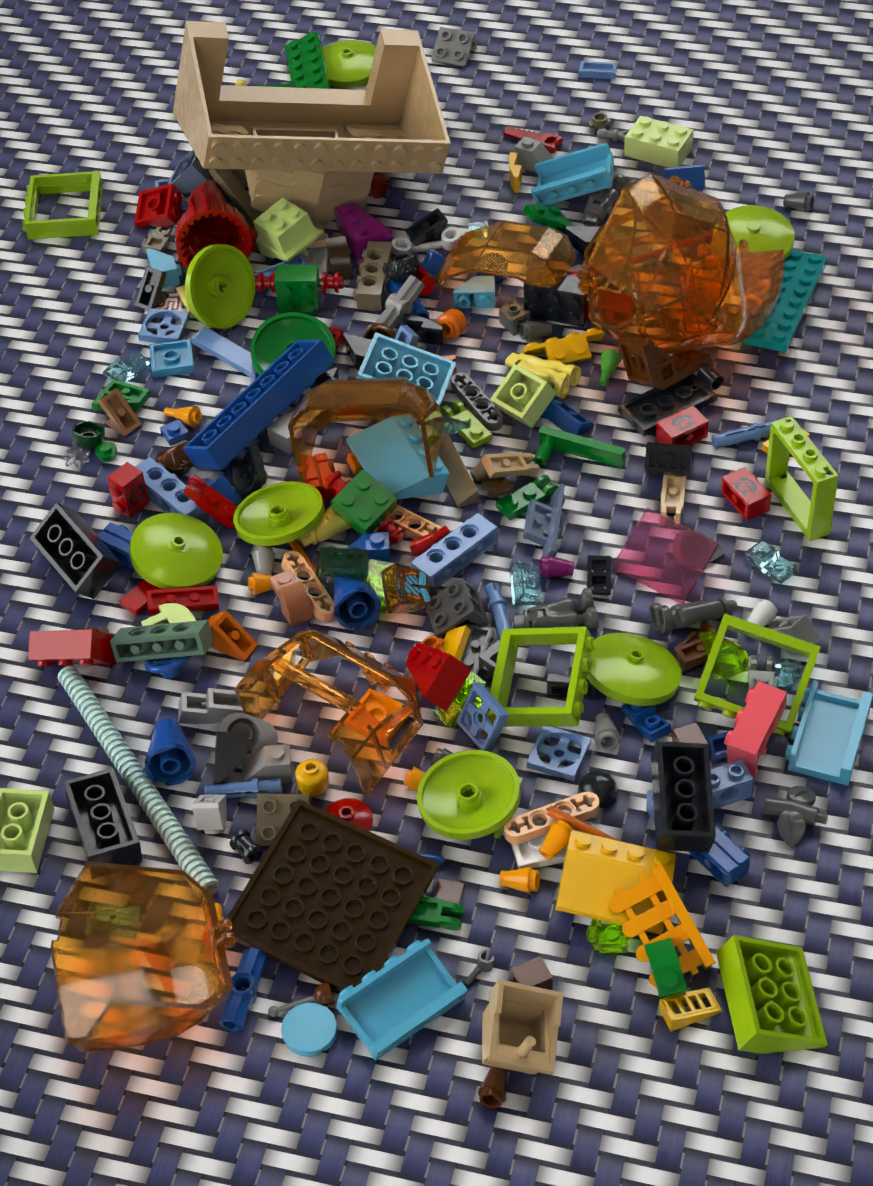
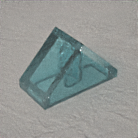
(786, 673)

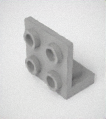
(453, 46)

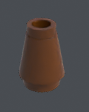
(493, 1089)

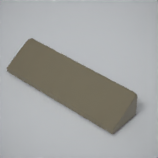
(236, 193)
(459, 481)

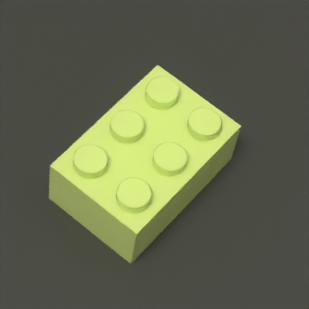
(658, 142)
(23, 828)

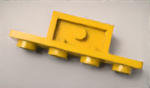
(568, 350)

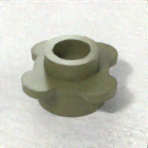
(599, 121)

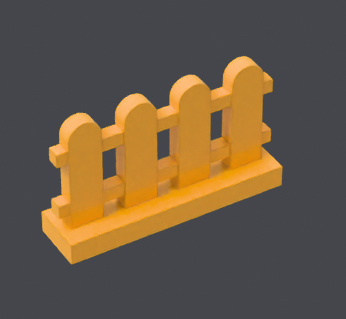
(661, 913)

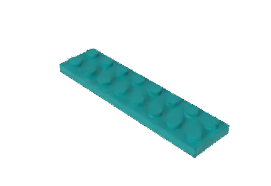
(799, 282)

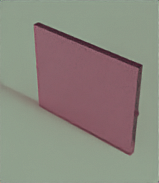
(665, 556)

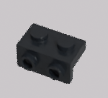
(249, 473)

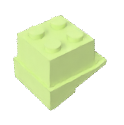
(285, 231)

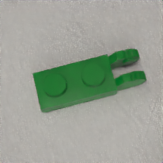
(517, 502)
(431, 914)

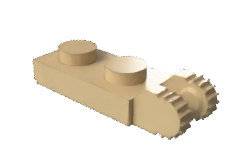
(509, 464)
(673, 496)

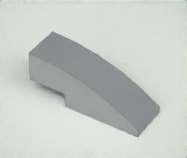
(208, 707)

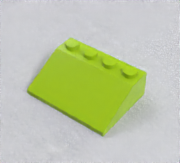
(770, 996)

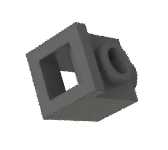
(510, 314)

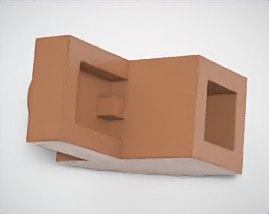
(292, 596)

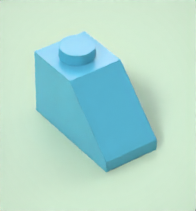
(166, 264)

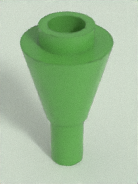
(609, 361)

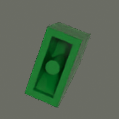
(665, 968)

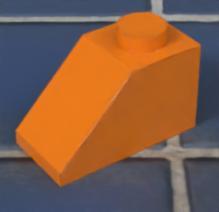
(230, 636)

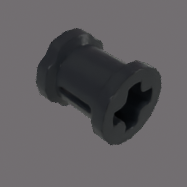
(246, 847)

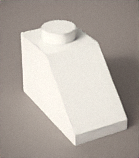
(210, 813)

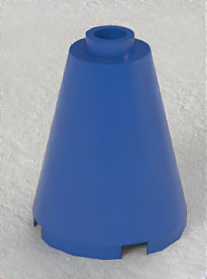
(355, 603)
(169, 754)

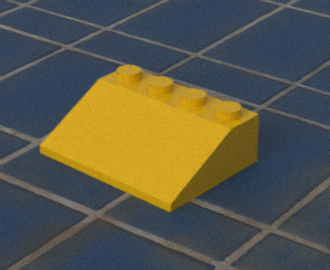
(598, 867)

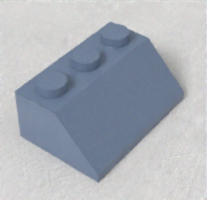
(189, 173)

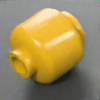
(312, 777)

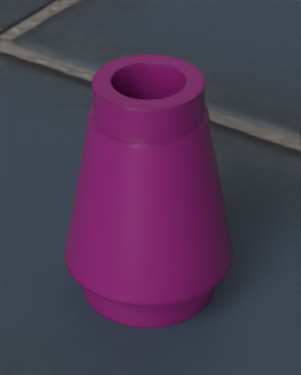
(555, 567)

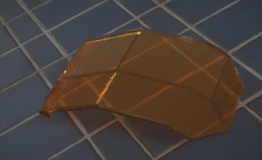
(511, 250)

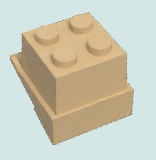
(521, 1028)

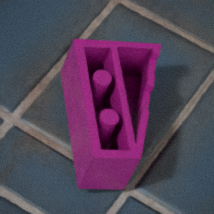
(359, 228)

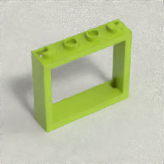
(63, 184)
(811, 516)
(766, 635)
(578, 685)

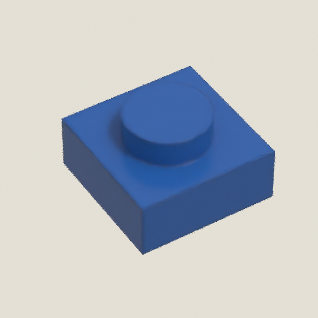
(174, 432)

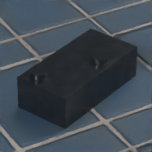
(75, 550)
(682, 797)
(103, 819)

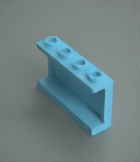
(574, 175)
(828, 735)
(399, 999)

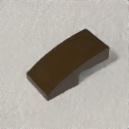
(339, 257)
(497, 487)

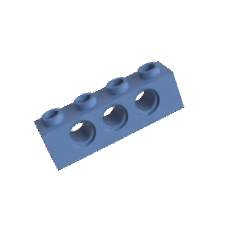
(167, 490)
(456, 550)
(729, 785)

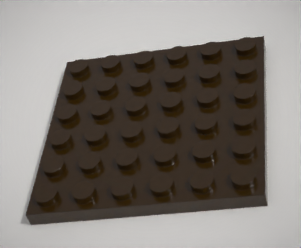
(330, 897)

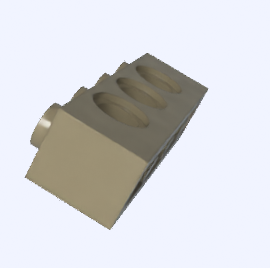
(372, 281)

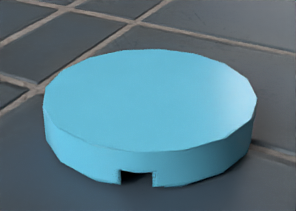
(309, 1029)

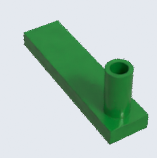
(577, 445)

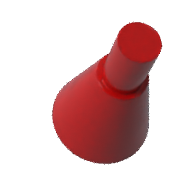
(424, 543)

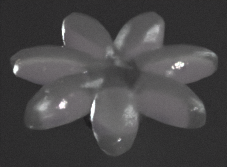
(75, 456)

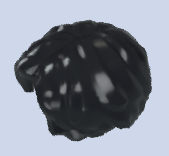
(402, 268)

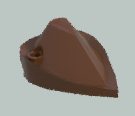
(175, 460)

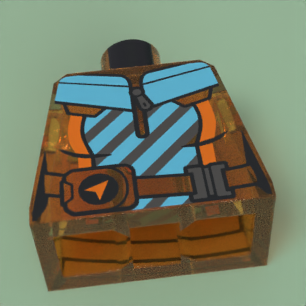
(406, 589)

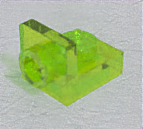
(607, 937)

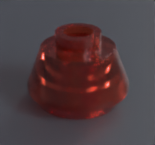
(379, 185)

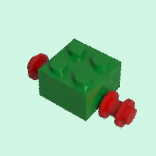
(298, 287)
(364, 504)

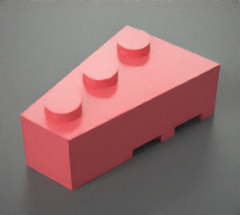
(755, 725)

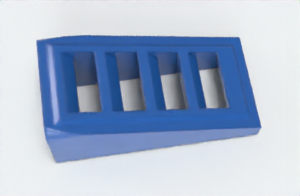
(432, 262)

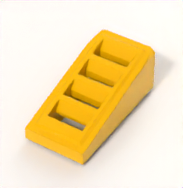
(677, 1021)

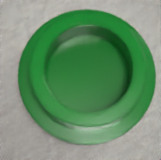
(106, 451)

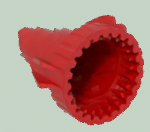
(209, 223)

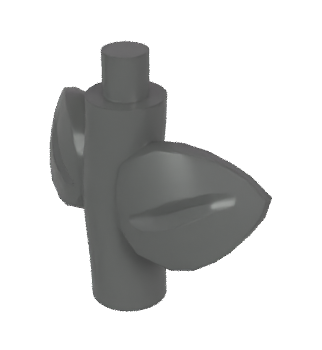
(794, 813)

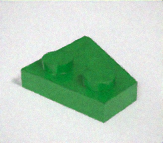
(546, 216)
(134, 395)

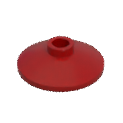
(358, 812)

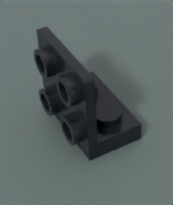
(669, 458)

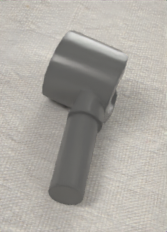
(482, 966)

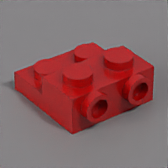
(158, 206)

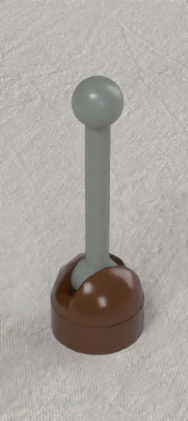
(321, 995)

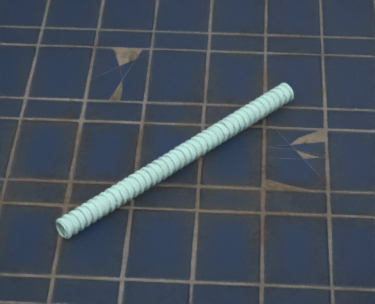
(137, 779)

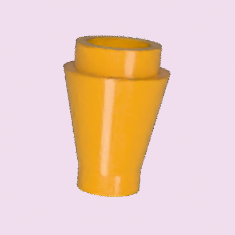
(556, 839)
(521, 879)

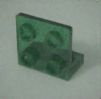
(342, 563)

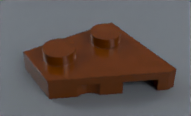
(691, 651)

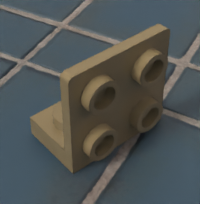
(272, 813)

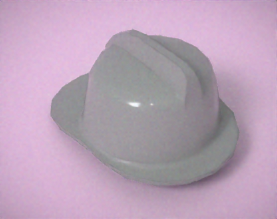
(258, 730)

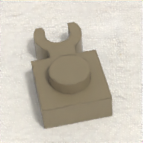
(157, 242)

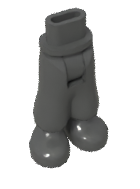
(602, 201)
(561, 614)
(685, 614)

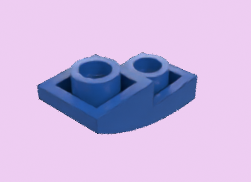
(647, 721)

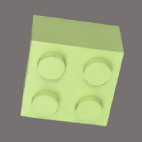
(523, 396)

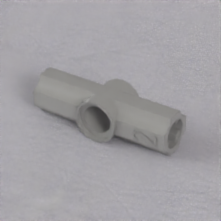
(401, 302)

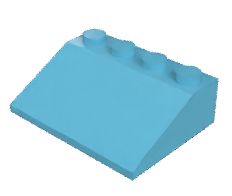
(397, 359)
(397, 458)

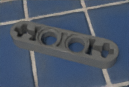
(480, 399)

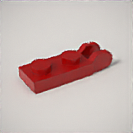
(210, 501)

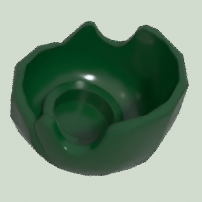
(88, 434)

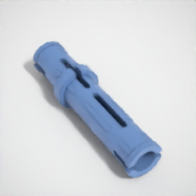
(732, 437)
(497, 606)
(246, 788)

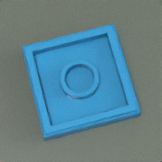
(171, 358)

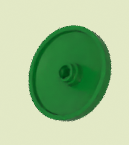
(281, 332)

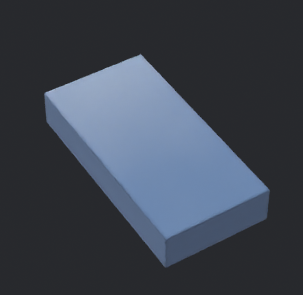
(597, 70)

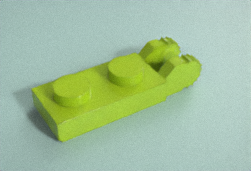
(477, 433)

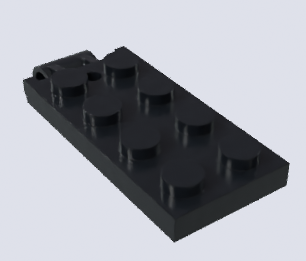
(656, 404)

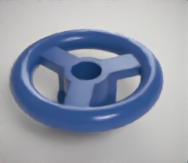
(167, 666)

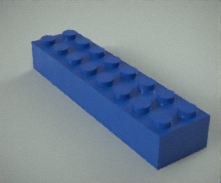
(259, 405)

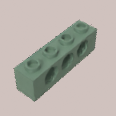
(162, 641)

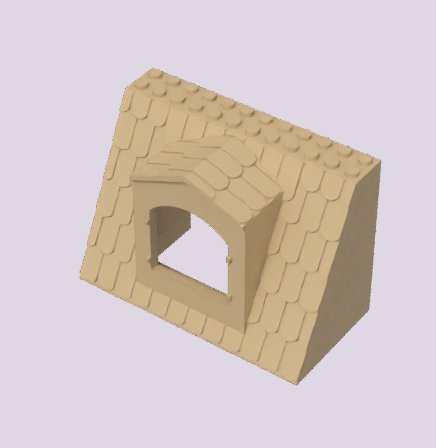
(311, 141)

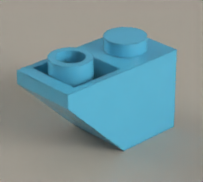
(475, 293)

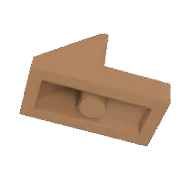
(120, 413)

